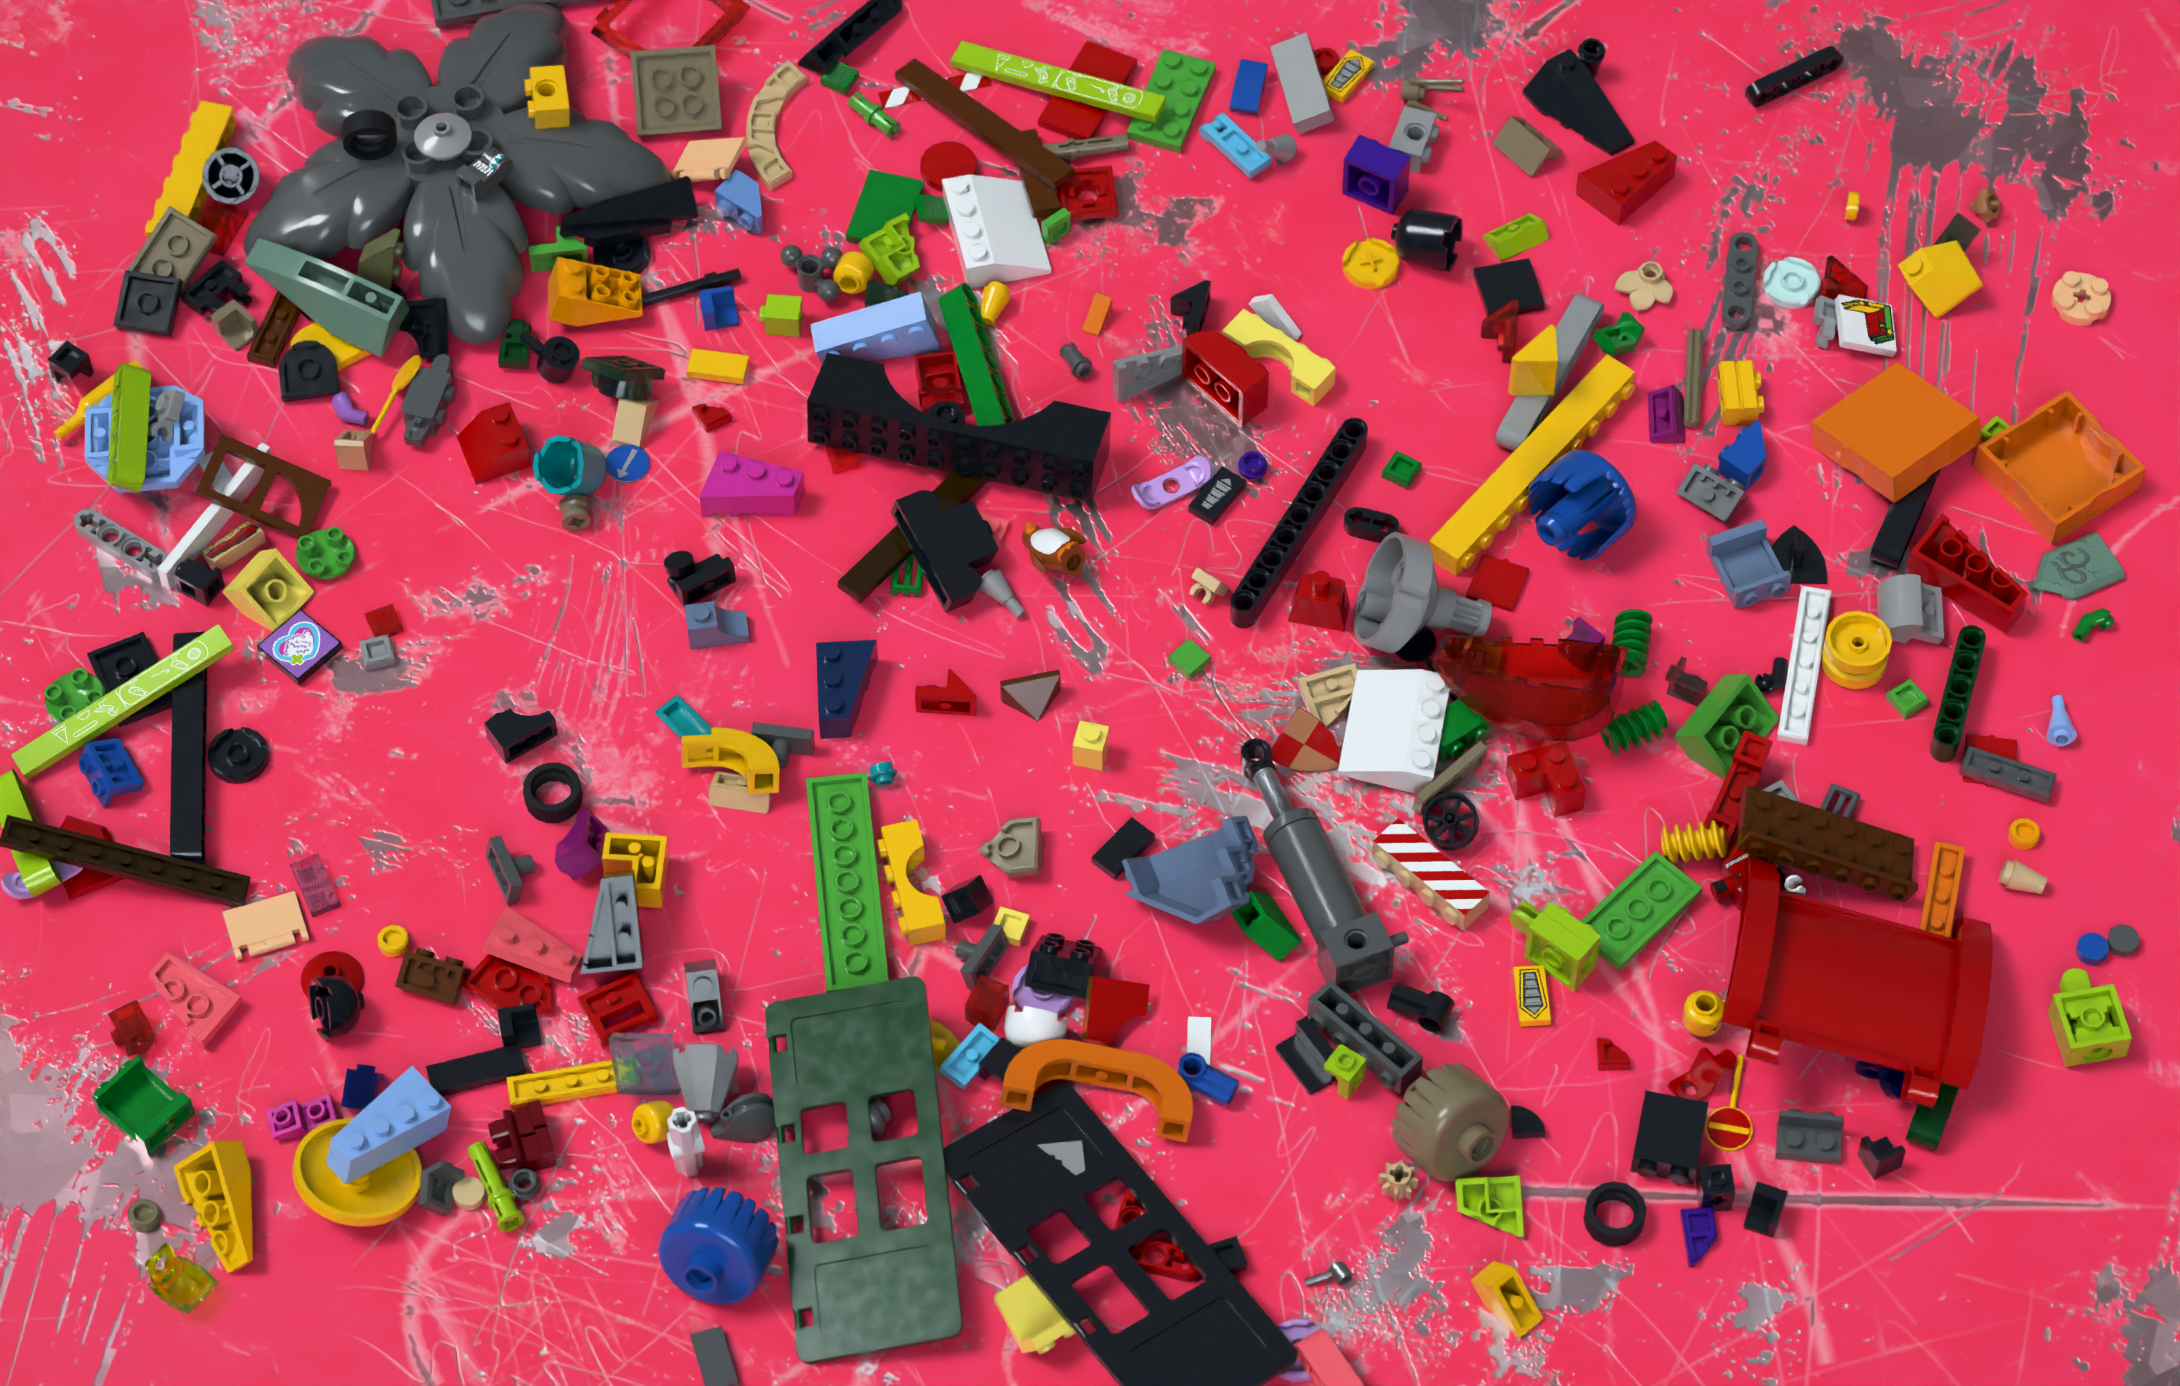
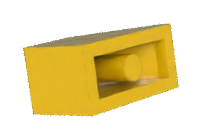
(1507, 1297)

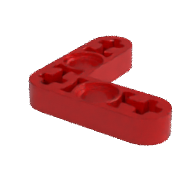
(1175, 1272)

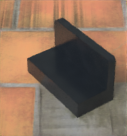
(704, 580)
(1306, 1056)

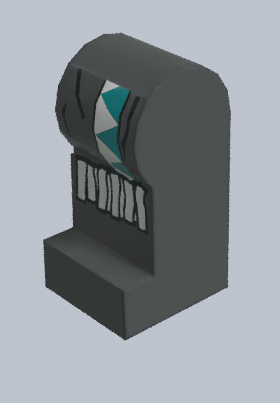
(484, 173)

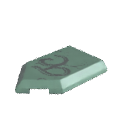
(2078, 568)

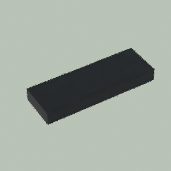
(476, 1070)

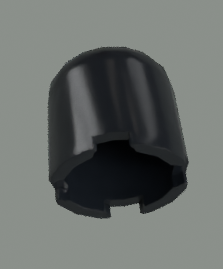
(1428, 238)

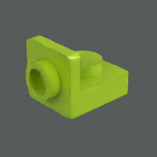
(1347, 1068)

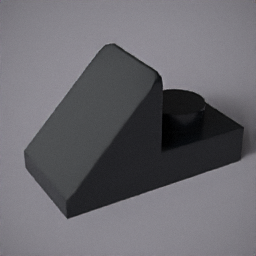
(1192, 305)

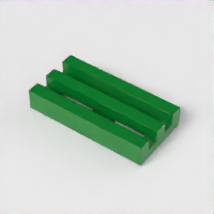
(907, 588)

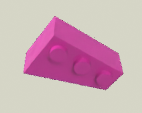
(751, 487)

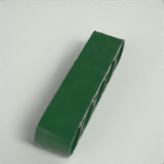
(1954, 704)
(1930, 1123)

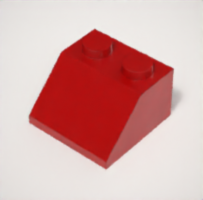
(494, 444)

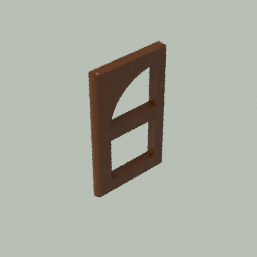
(307, 485)

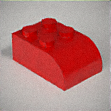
(1225, 374)

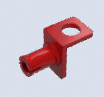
(1704, 1073)

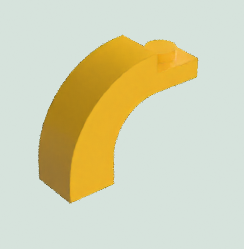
(735, 751)

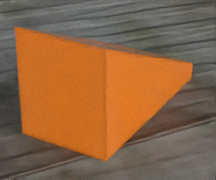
(1098, 314)

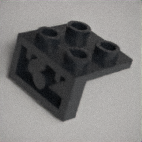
(1061, 965)

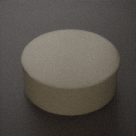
(143, 1215)

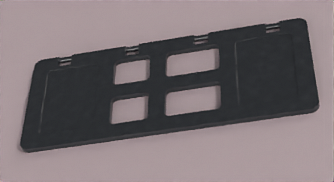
(1198, 1339)

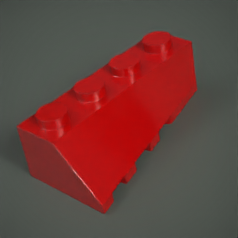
(1966, 575)

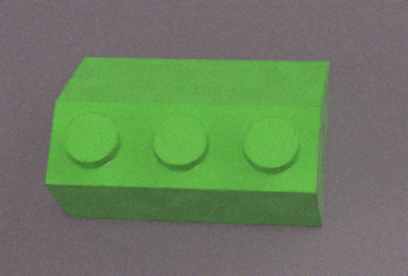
(1720, 720)

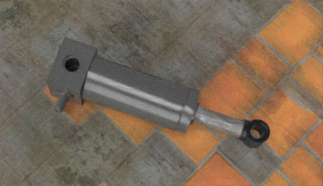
(1350, 942)

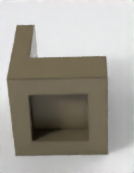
(234, 325)

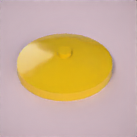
(363, 1202)

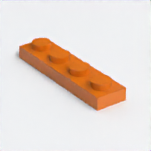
(1942, 888)

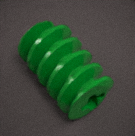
(1633, 631)
(1633, 726)

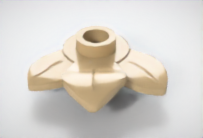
(1645, 289)

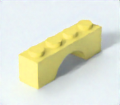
(1310, 373)

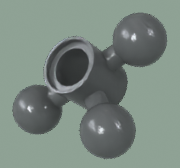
(811, 269)

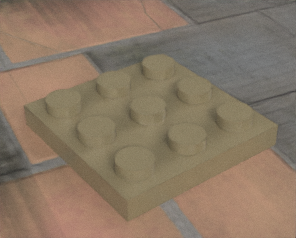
(676, 90)

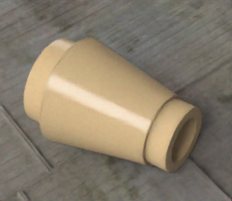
(2021, 877)

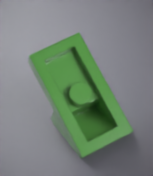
(545, 255)

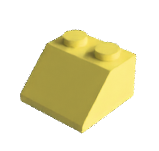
(268, 590)

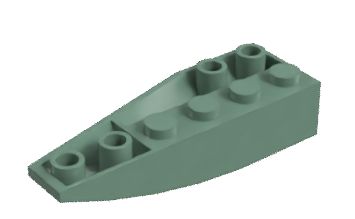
(332, 296)

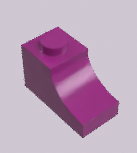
(582, 846)

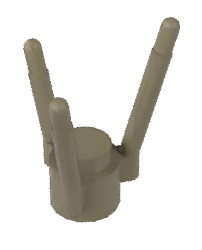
(1415, 89)

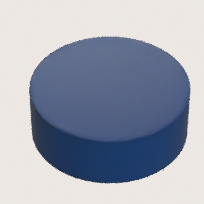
(2092, 948)

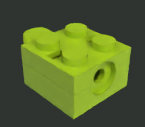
(1558, 942)
(2088, 1020)

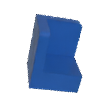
(718, 308)

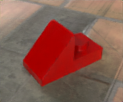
(954, 699)

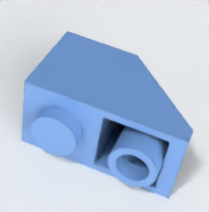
(741, 201)

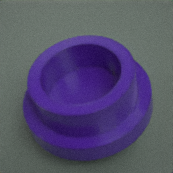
(1252, 465)

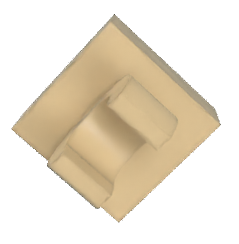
(1209, 584)

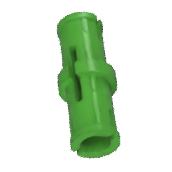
(874, 114)

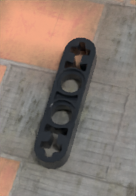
(1793, 76)

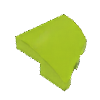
(892, 251)
(1492, 1201)

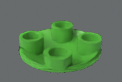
(325, 553)
(72, 694)

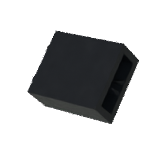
(1669, 1137)

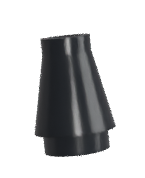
(1592, 53)

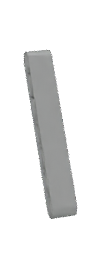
(1571, 336)

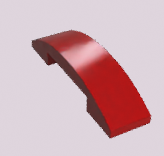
(1745, 770)

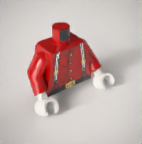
(1731, 877)

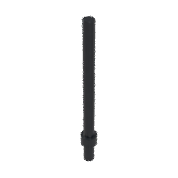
(709, 281)

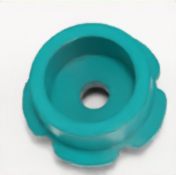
(882, 773)

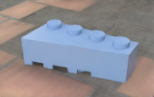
(388, 1127)

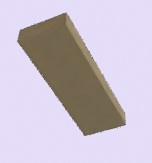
(1451, 776)

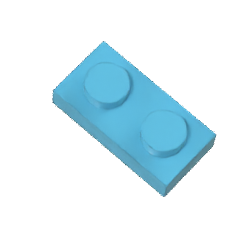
(963, 1063)

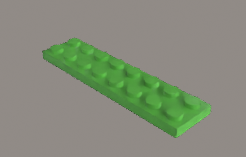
(846, 881)

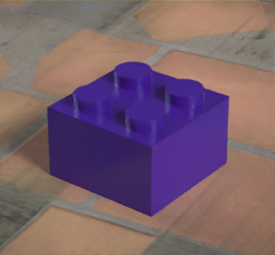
(1376, 174)

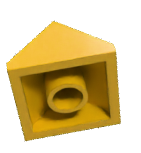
(1535, 366)

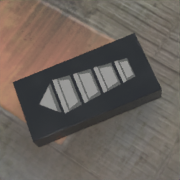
(1217, 495)

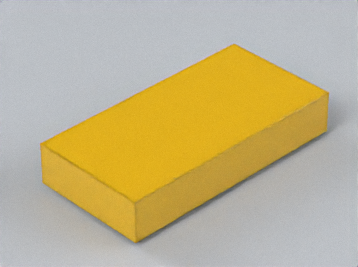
(718, 366)

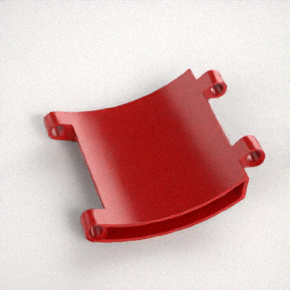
(1858, 986)

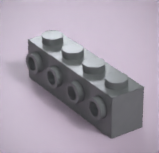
(1356, 1028)

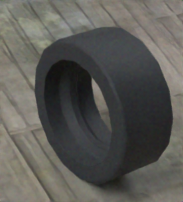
(369, 148)
(552, 812)
(1619, 1192)

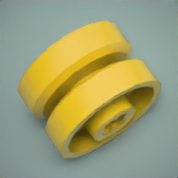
(1856, 650)

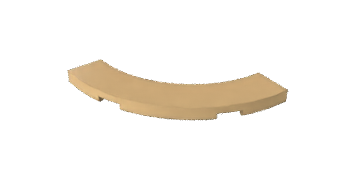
(762, 124)

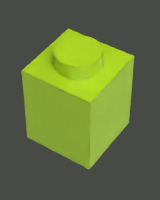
(782, 315)

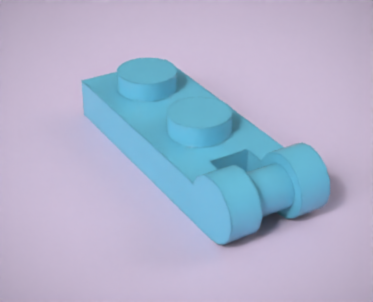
(1235, 145)

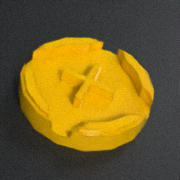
(1370, 263)

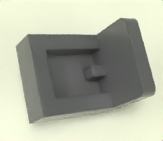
(437, 1187)

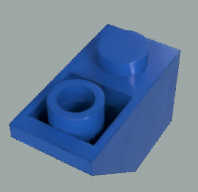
(1745, 457)

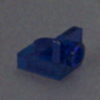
(360, 1086)

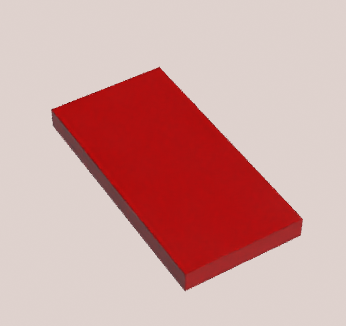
(1080, 119)

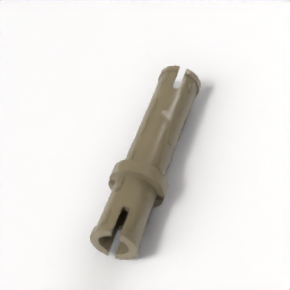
(1073, 148)

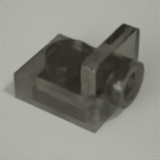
(1685, 686)

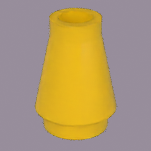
(993, 301)

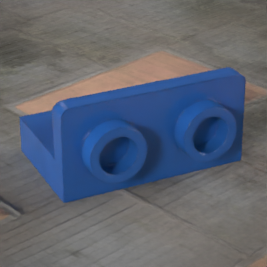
(109, 769)

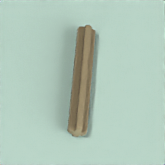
(1693, 378)

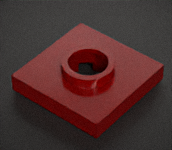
(1094, 180)

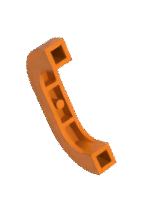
(1104, 1068)

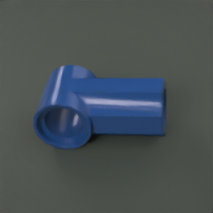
(1209, 1080)

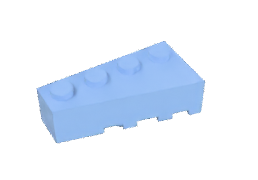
(879, 331)

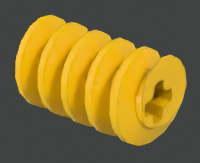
(1694, 842)

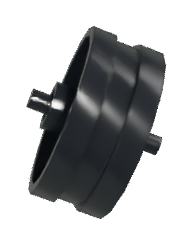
(1451, 821)

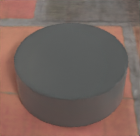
(2123, 940)

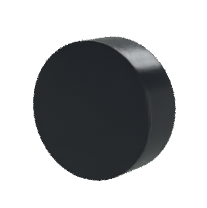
(679, 564)

